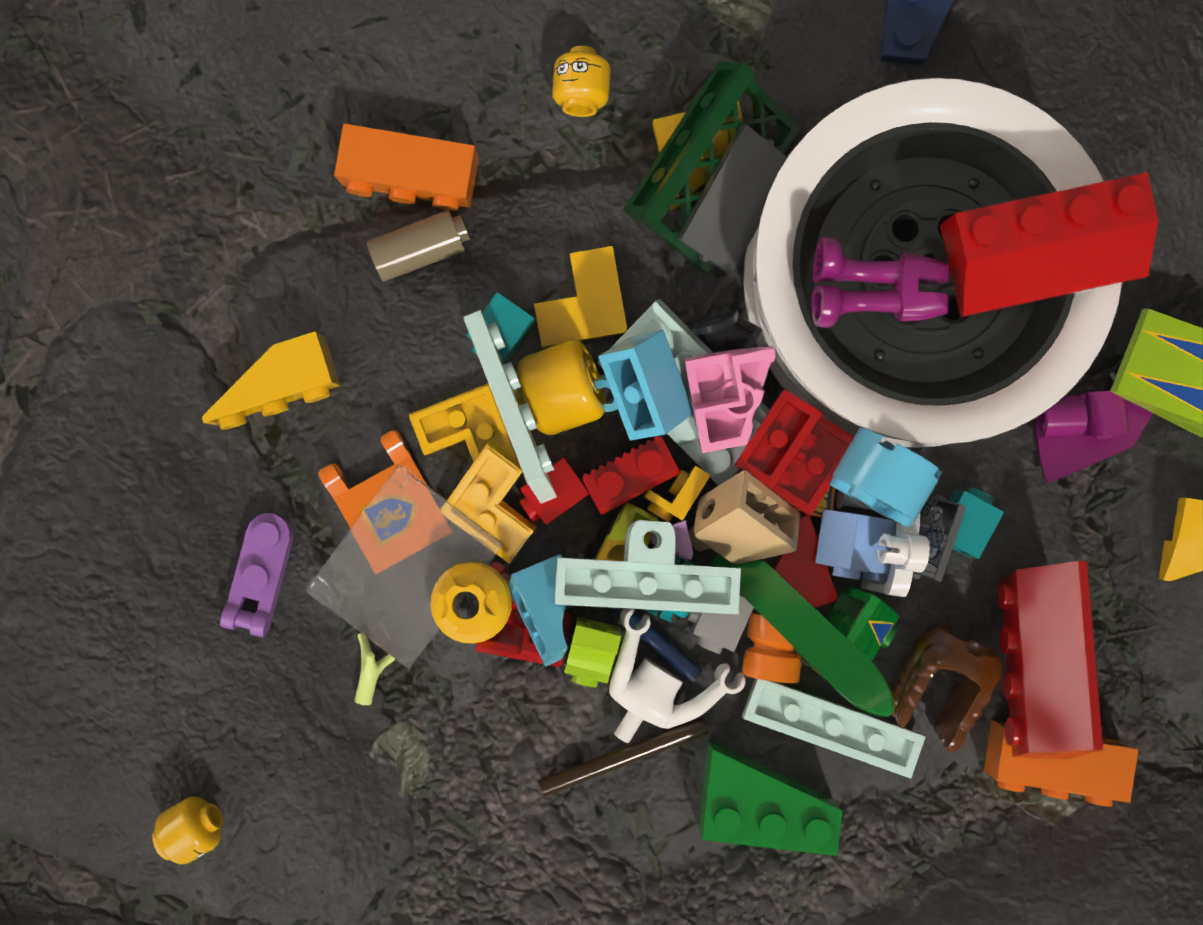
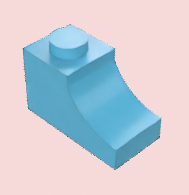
(534, 597)

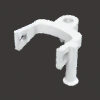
(907, 554)

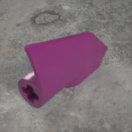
(1086, 431)

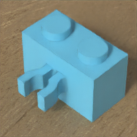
(644, 385)

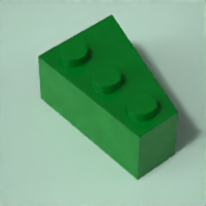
(764, 809)

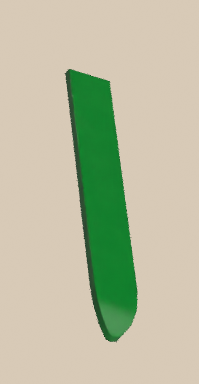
(813, 636)

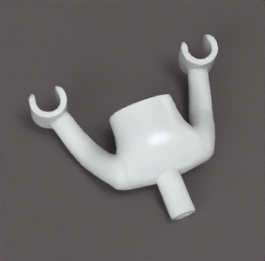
(652, 689)

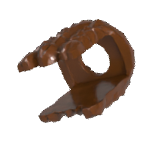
(945, 651)

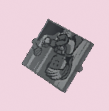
(940, 524)

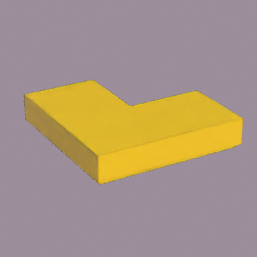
(596, 308)
(466, 418)
(481, 497)

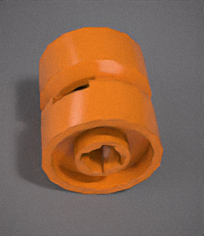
(772, 655)

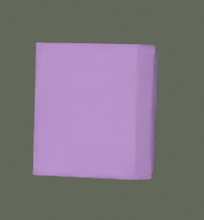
(683, 544)

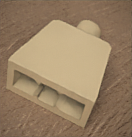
(745, 521)

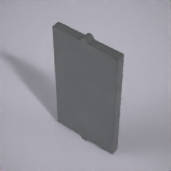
(733, 200)

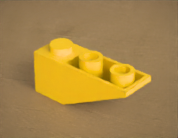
(281, 375)

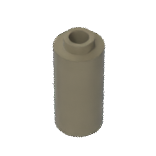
(418, 244)

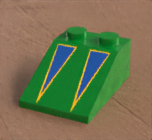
(863, 621)

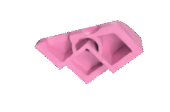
(725, 394)

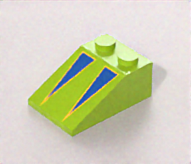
(1164, 370)

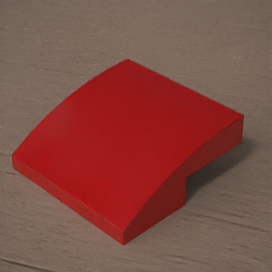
(795, 452)

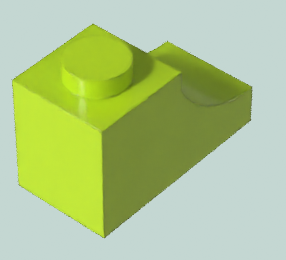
(592, 651)

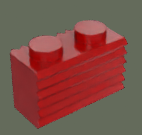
(630, 475)

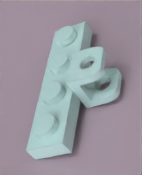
(647, 578)

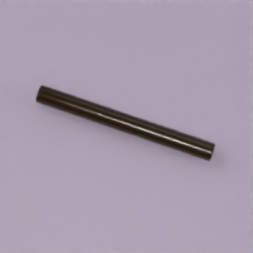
(623, 756)

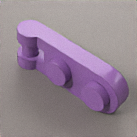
(259, 573)

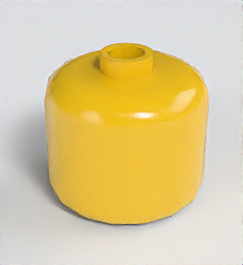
(560, 387)

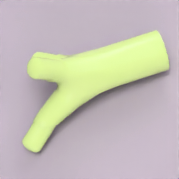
(369, 671)

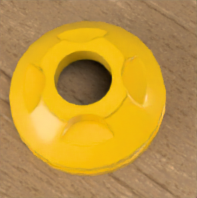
(493, 598)

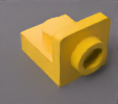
(686, 490)

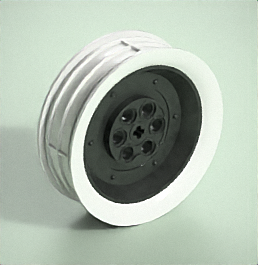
(916, 160)

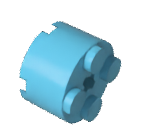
(885, 477)

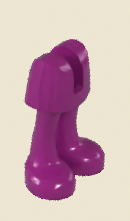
(903, 275)

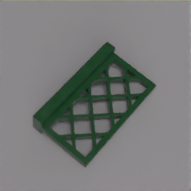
(695, 139)

